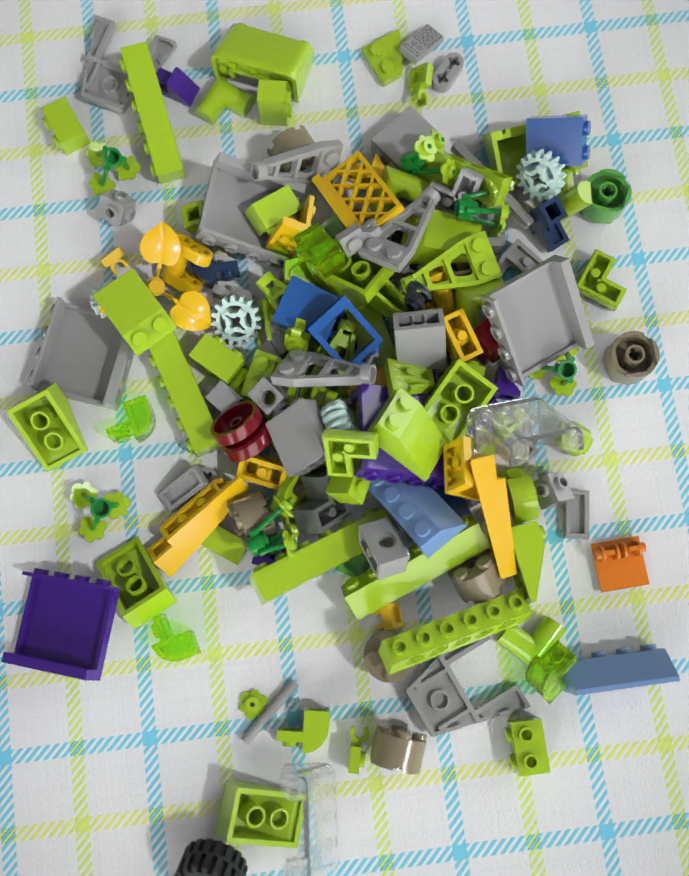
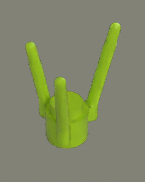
(267, 313)

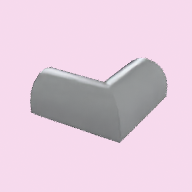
(466, 183)

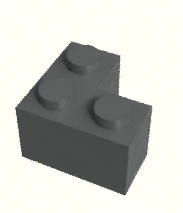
(321, 509)

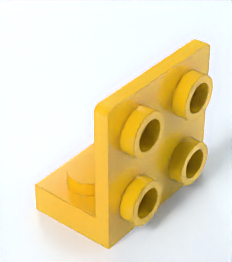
(282, 237)
(458, 470)

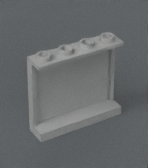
(226, 199)
(537, 317)
(83, 356)

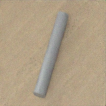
(269, 712)

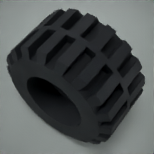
(211, 859)

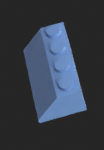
(418, 513)
(620, 670)

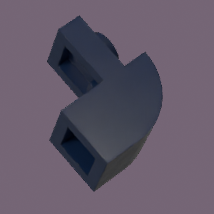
(548, 225)
(223, 271)

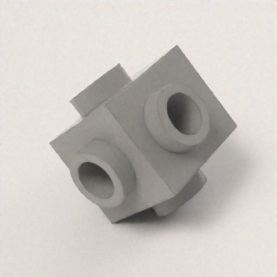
(116, 207)
(552, 489)

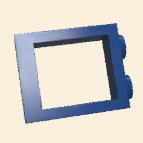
(329, 314)

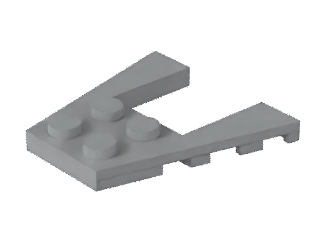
(104, 80)
(445, 705)

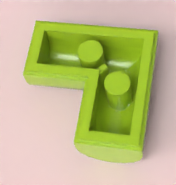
(222, 96)
(401, 185)
(574, 197)
(594, 281)
(470, 300)
(344, 445)
(527, 646)

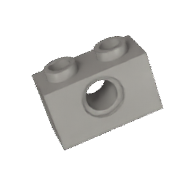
(383, 548)

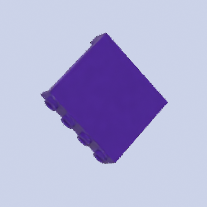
(385, 467)
(65, 625)

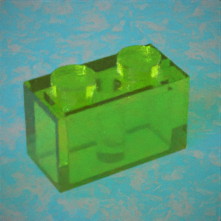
(319, 251)

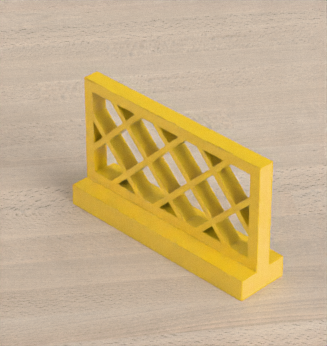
(340, 205)

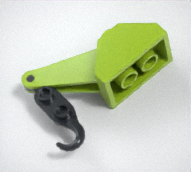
(369, 284)

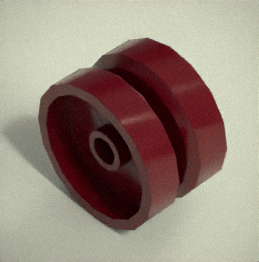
(241, 431)

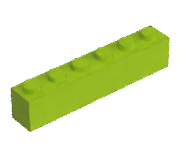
(152, 112)
(184, 394)
(311, 559)
(368, 594)

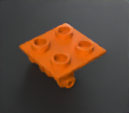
(620, 563)

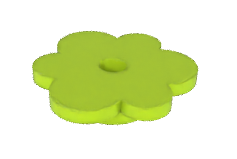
(259, 700)

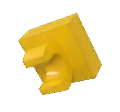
(112, 258)
(391, 616)

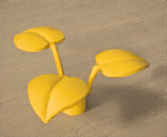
(163, 247)

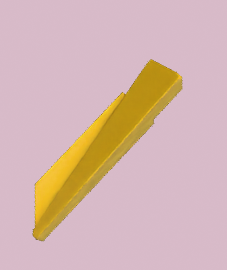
(495, 507)
(194, 523)

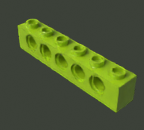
(454, 631)

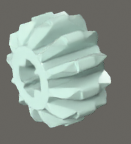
(338, 416)

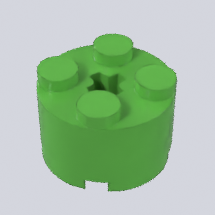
(609, 196)

